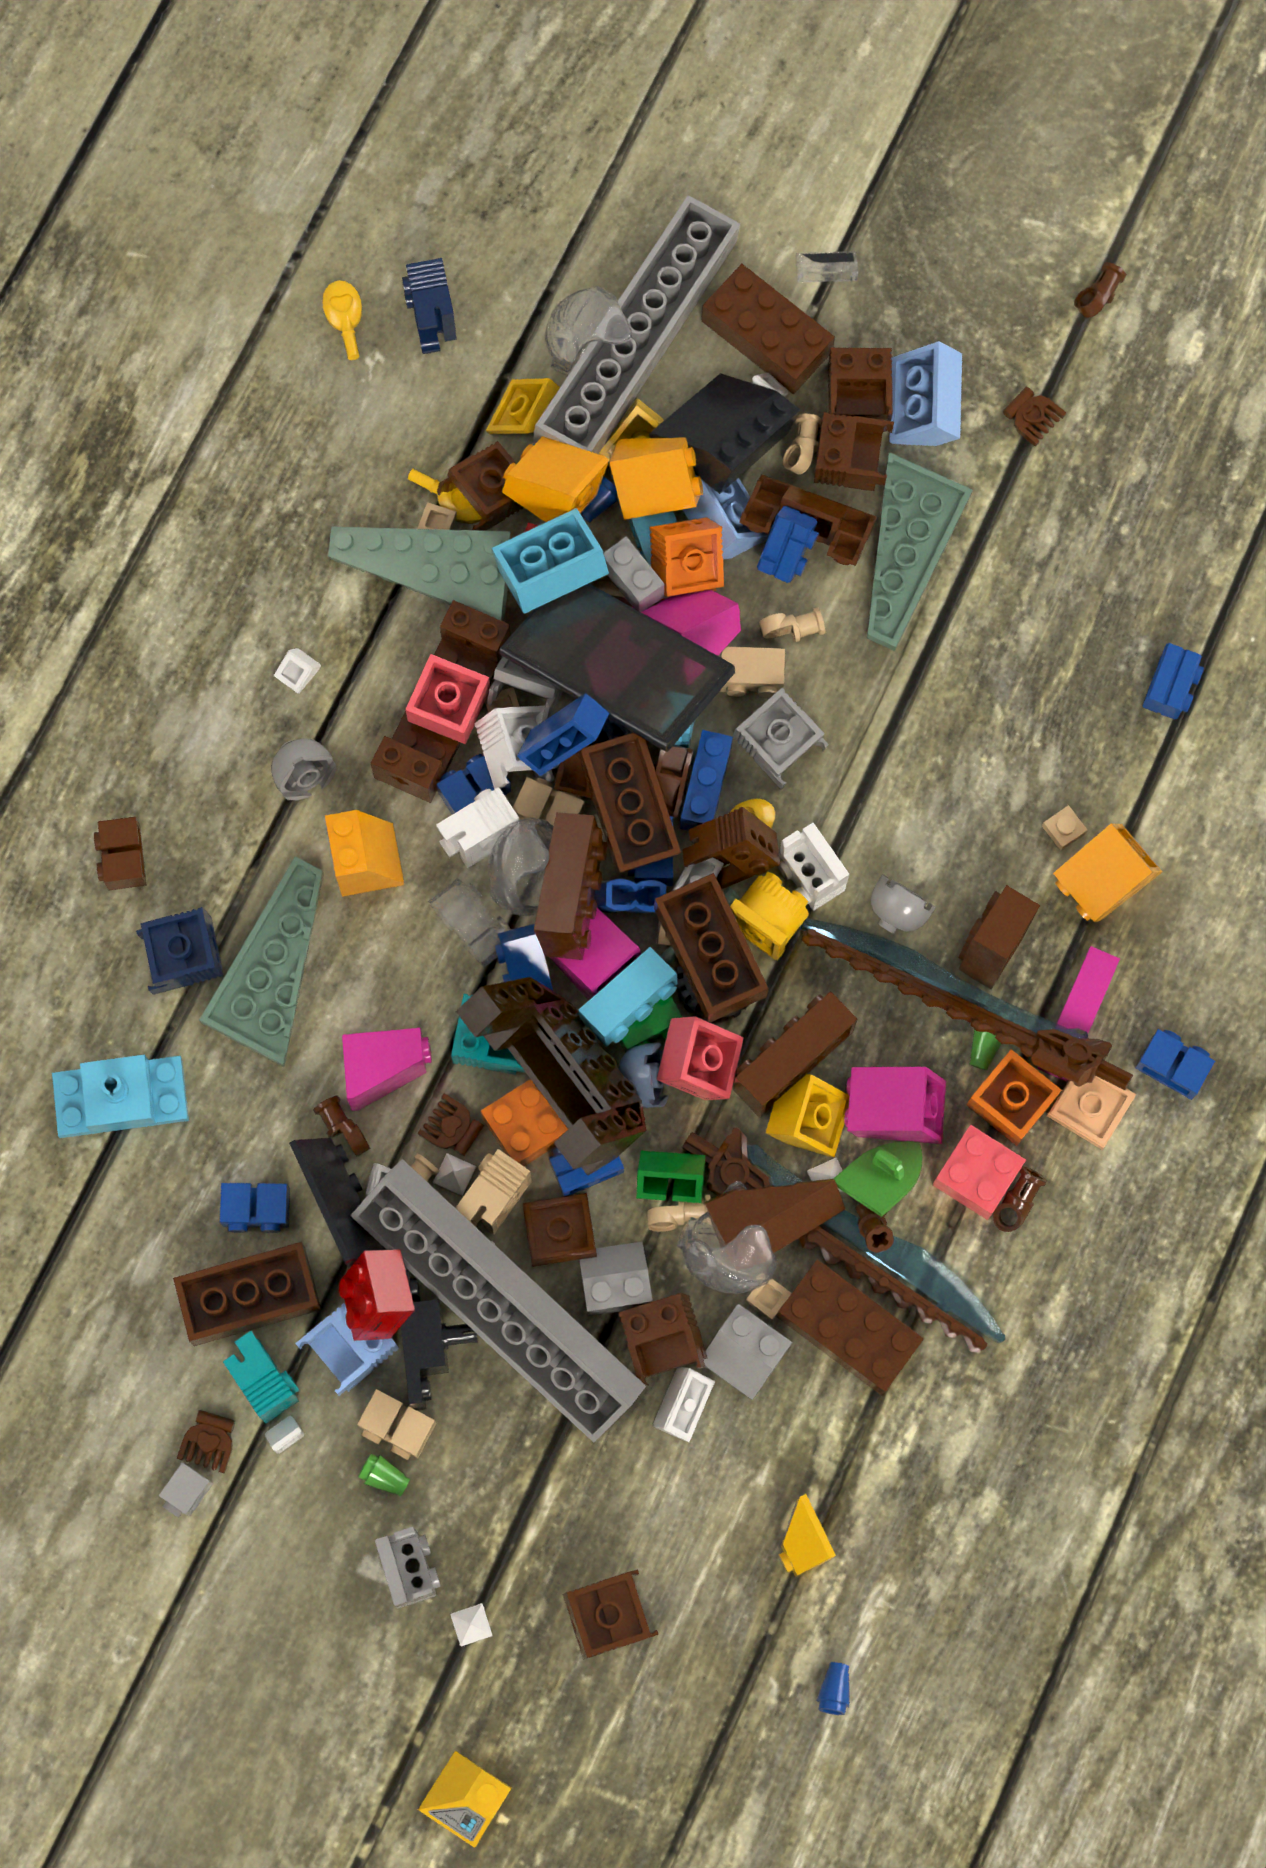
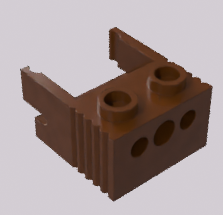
(860, 382)
(850, 451)
(482, 485)
(737, 841)
(663, 1336)
(607, 1615)

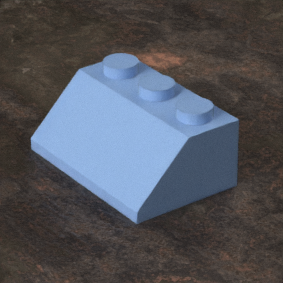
(926, 396)
(726, 511)

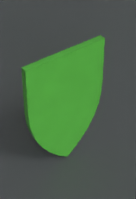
(882, 1175)

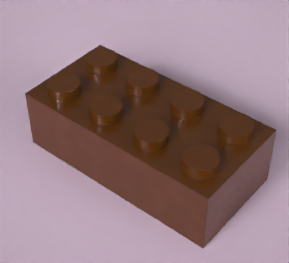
(767, 328)
(629, 802)
(570, 886)
(997, 935)
(710, 948)
(795, 1053)
(247, 1294)
(849, 1327)

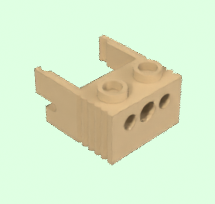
(494, 1191)

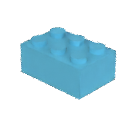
(550, 560)

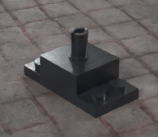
(426, 1343)

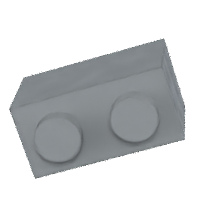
(633, 575)

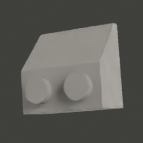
(615, 1279)
(745, 1351)

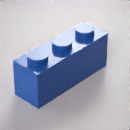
(563, 734)
(706, 779)

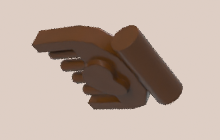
(1030, 412)
(455, 1129)
(210, 1437)

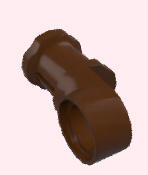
(1101, 291)
(338, 1123)
(1020, 1198)
(874, 1229)

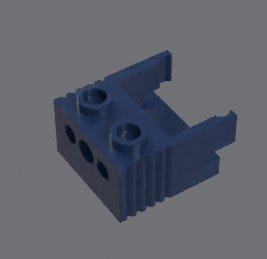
(430, 298)
(181, 950)

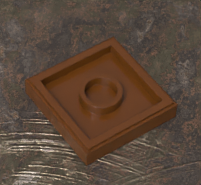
(559, 1229)

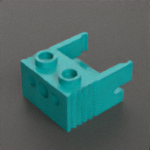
(478, 1052)
(261, 1380)

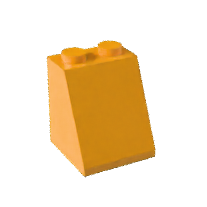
(655, 476)
(554, 478)
(363, 852)
(1106, 872)

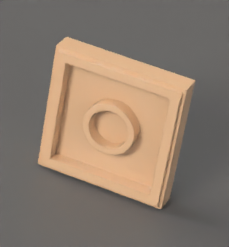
(1091, 1109)

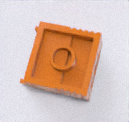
(688, 556)

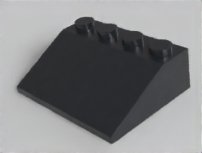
(729, 427)
(335, 1194)

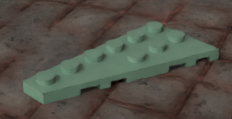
(913, 533)
(429, 561)
(264, 982)

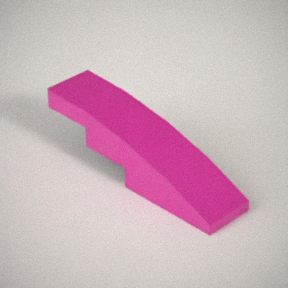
(1087, 992)

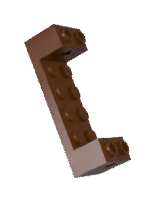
(418, 756)

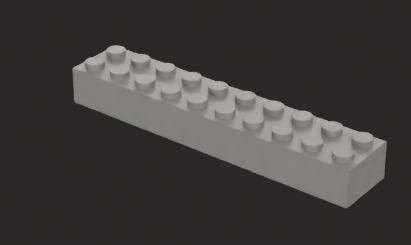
(656, 308)
(498, 1301)

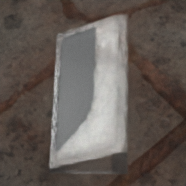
(826, 266)

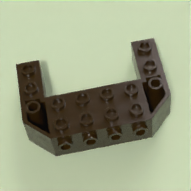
(564, 1065)

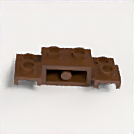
(838, 524)
(670, 772)

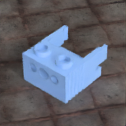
(346, 1358)

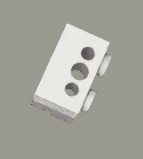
(502, 737)
(477, 826)
(816, 858)

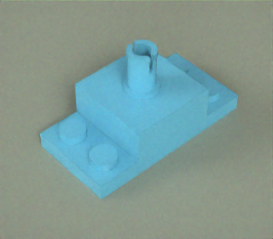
(119, 1095)

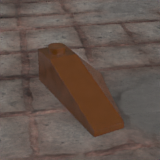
(781, 1210)

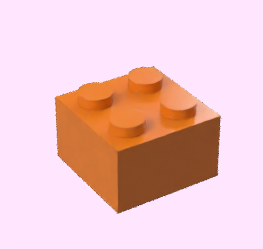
(1013, 1097)
(524, 1123)

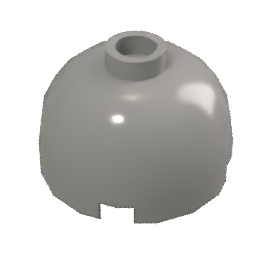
(300, 767)
(899, 906)

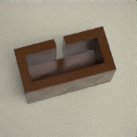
(121, 853)

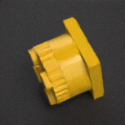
(770, 914)

